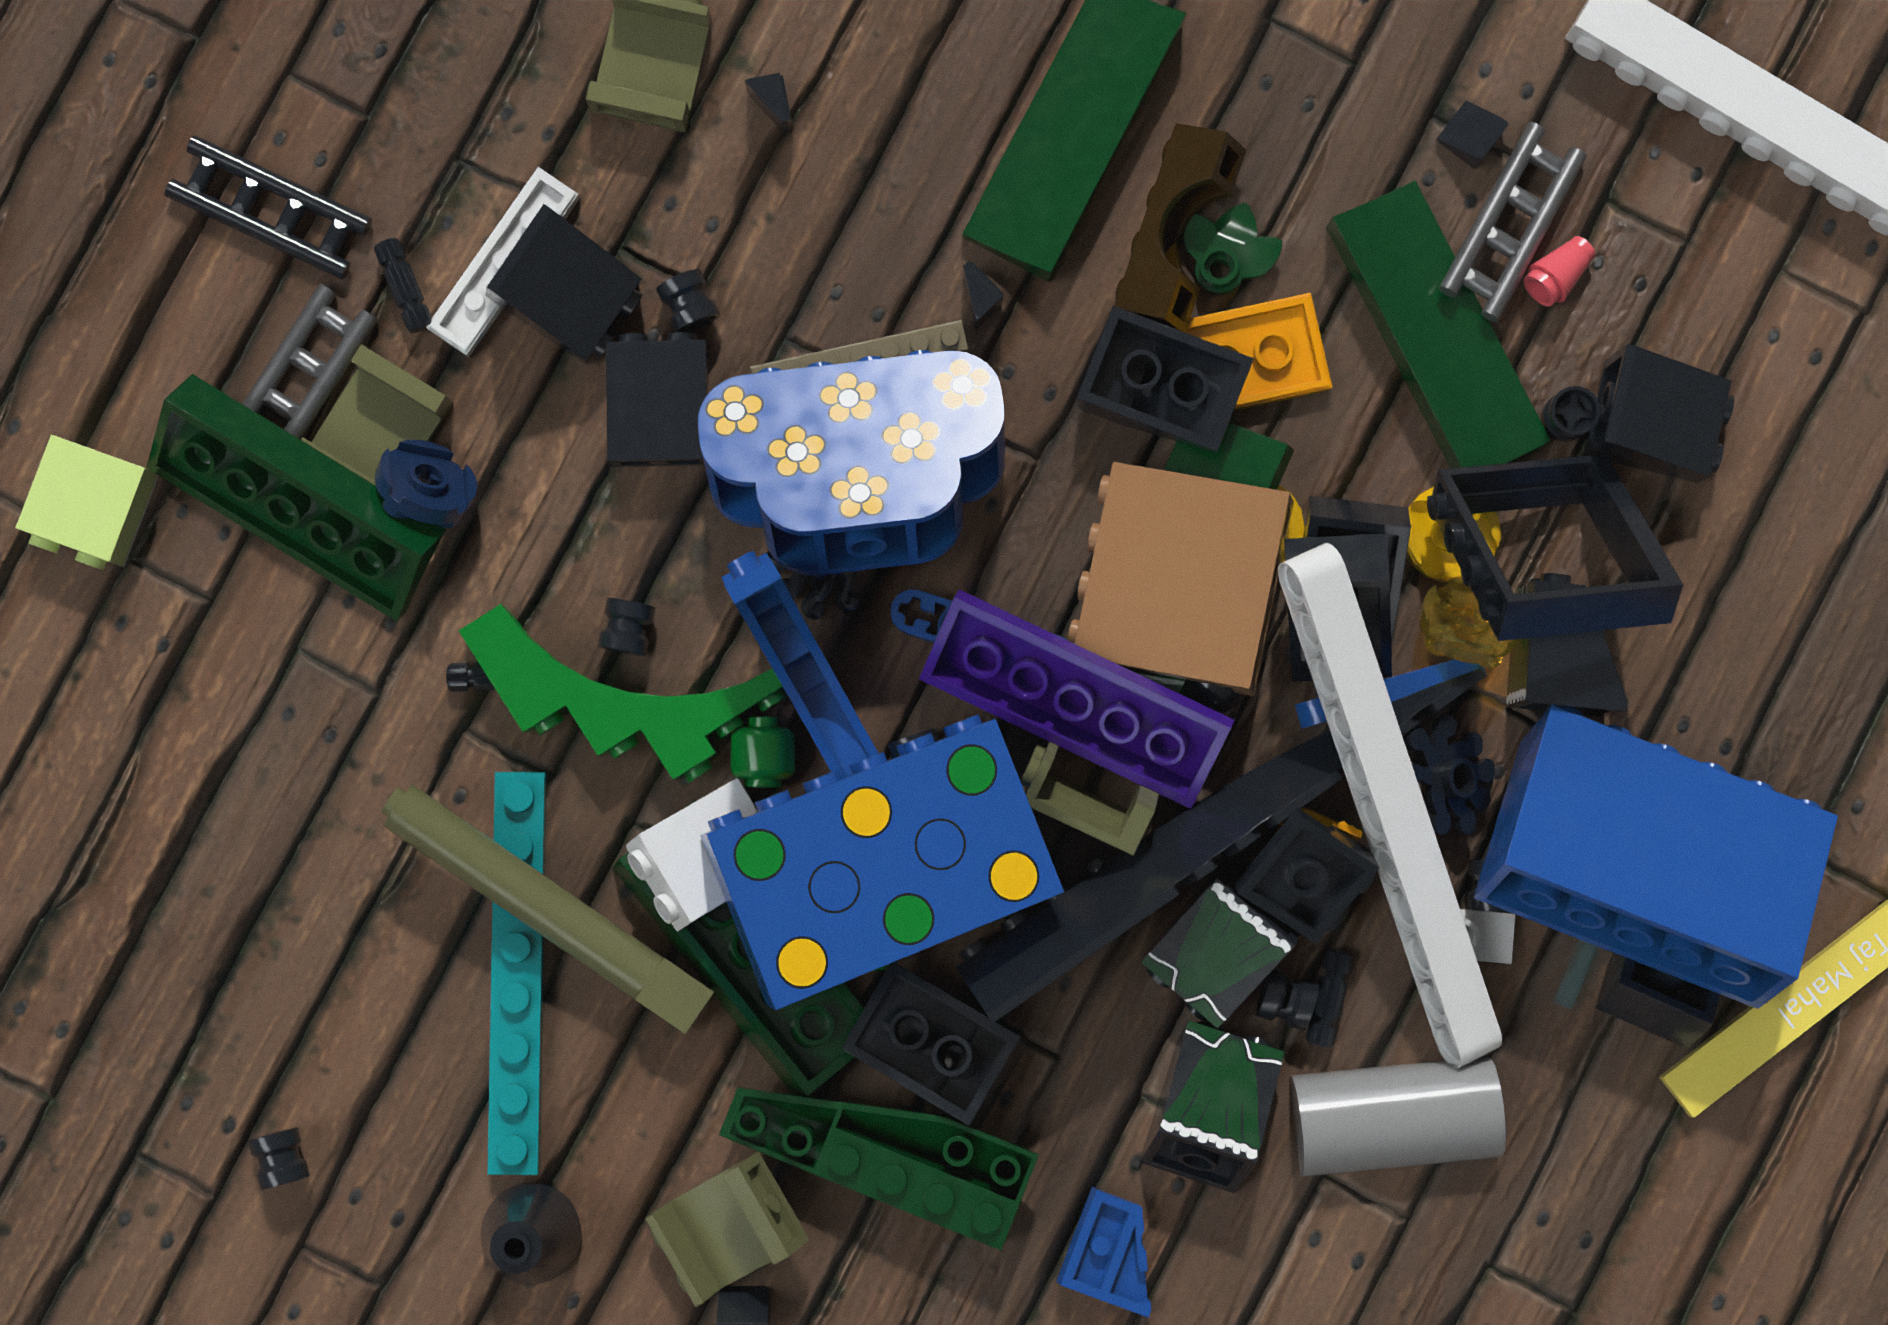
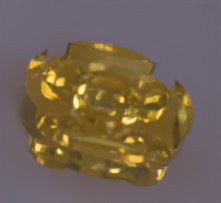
(1450, 635)

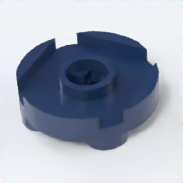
(441, 500)

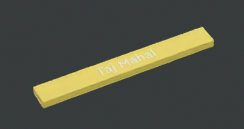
(1763, 1032)

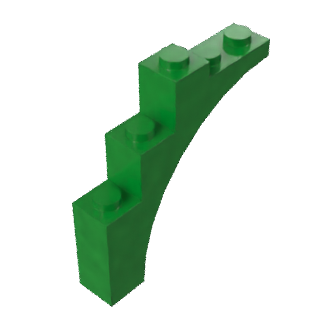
(541, 688)

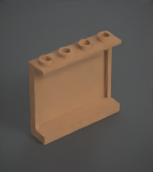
(1182, 575)

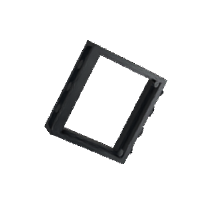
(1586, 480)

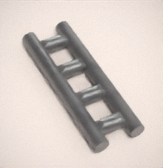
(1484, 230)
(291, 352)

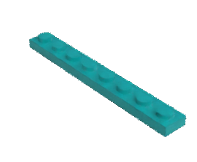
(517, 989)

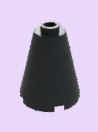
(542, 1221)

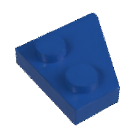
(1108, 1253)

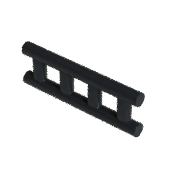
(279, 236)

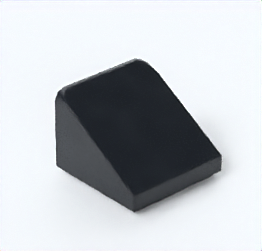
(771, 97)
(1472, 133)
(982, 294)
(743, 1305)

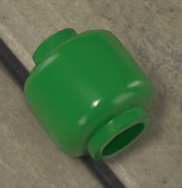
(763, 753)

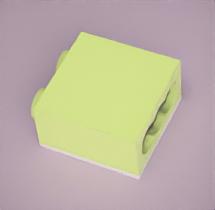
(86, 503)

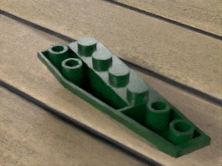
(892, 1155)

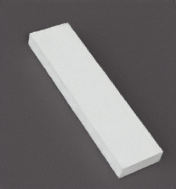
(466, 310)

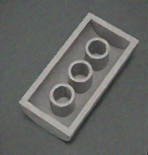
(1397, 1116)

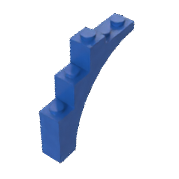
(798, 661)

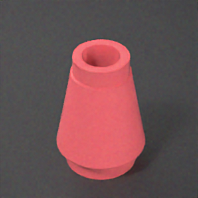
(1558, 272)

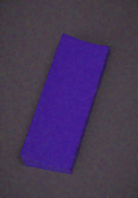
(1075, 699)

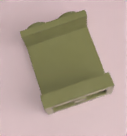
(652, 62)
(377, 413)
(1083, 809)
(726, 1228)

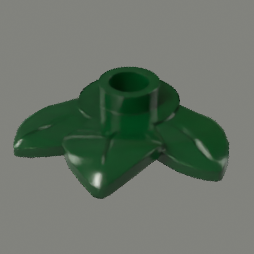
(1230, 243)

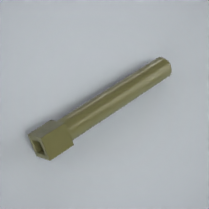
(545, 907)

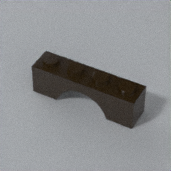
(1194, 171)

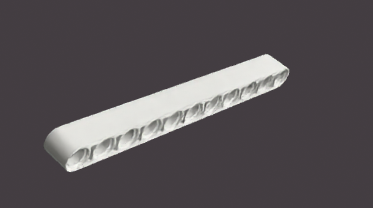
(1389, 803)

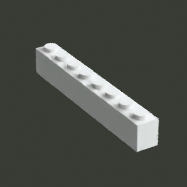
(1738, 101)

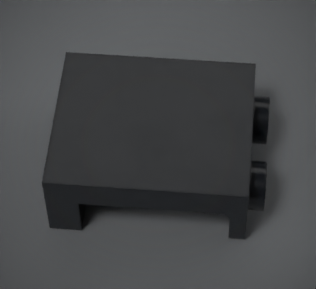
(655, 400)

